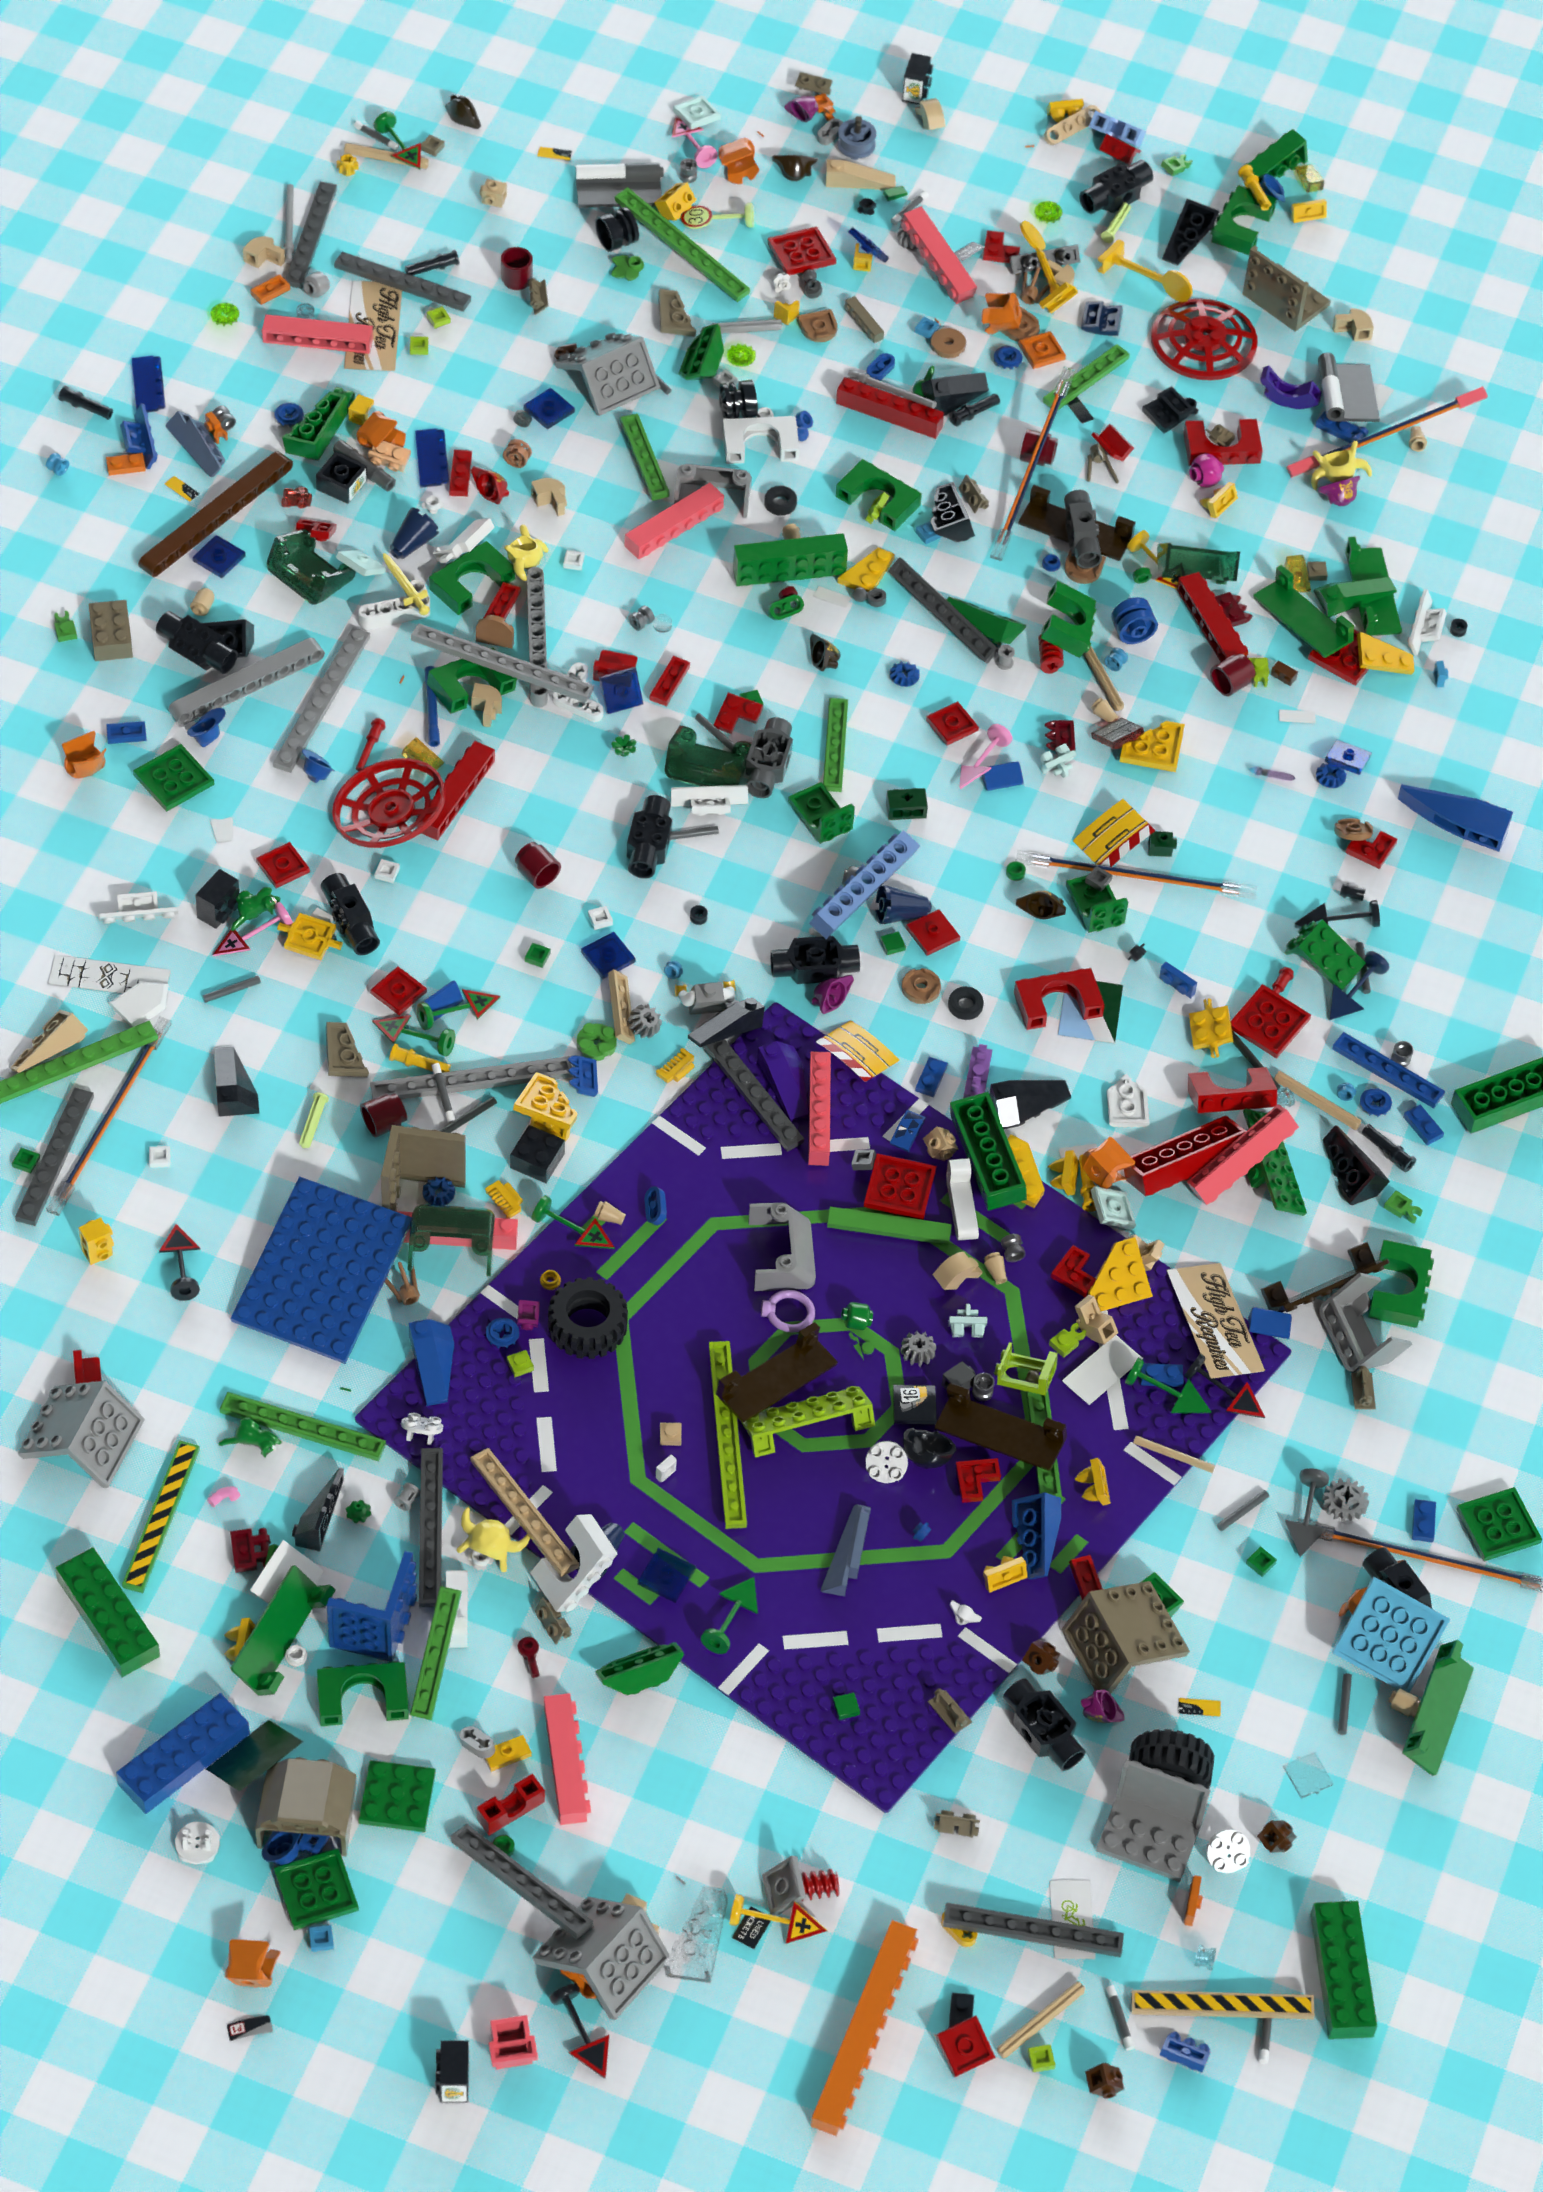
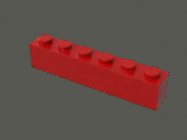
(890, 407)
(1210, 616)
(459, 786)

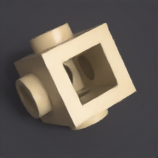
(493, 193)
(940, 1144)

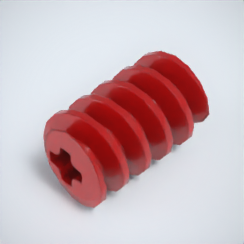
(1050, 656)
(821, 1884)

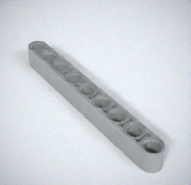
(537, 630)
(246, 681)

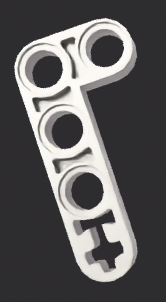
(392, 611)
(961, 1199)
(459, 1581)

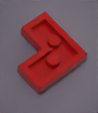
(995, 250)
(319, 530)
(734, 708)
(1373, 853)
(1070, 1271)
(972, 1473)

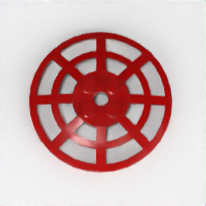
(1206, 343)
(380, 806)

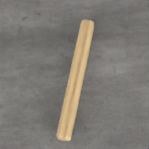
(378, 154)
(1104, 680)
(1318, 1100)
(1041, 2020)

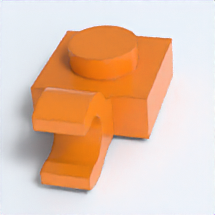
(825, 105)
(214, 426)

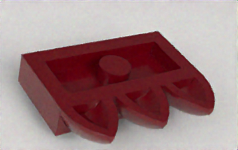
(1232, 609)
(1061, 733)

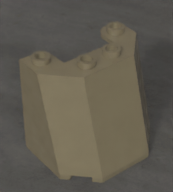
(307, 1800)

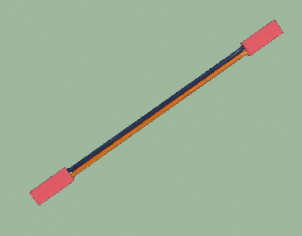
(1462, 401)

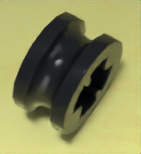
(1458, 623)
(696, 919)

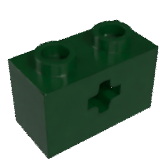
(906, 804)

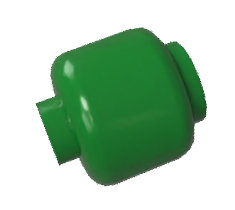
(857, 1316)

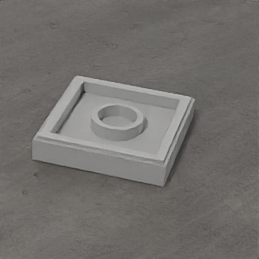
(783, 1885)

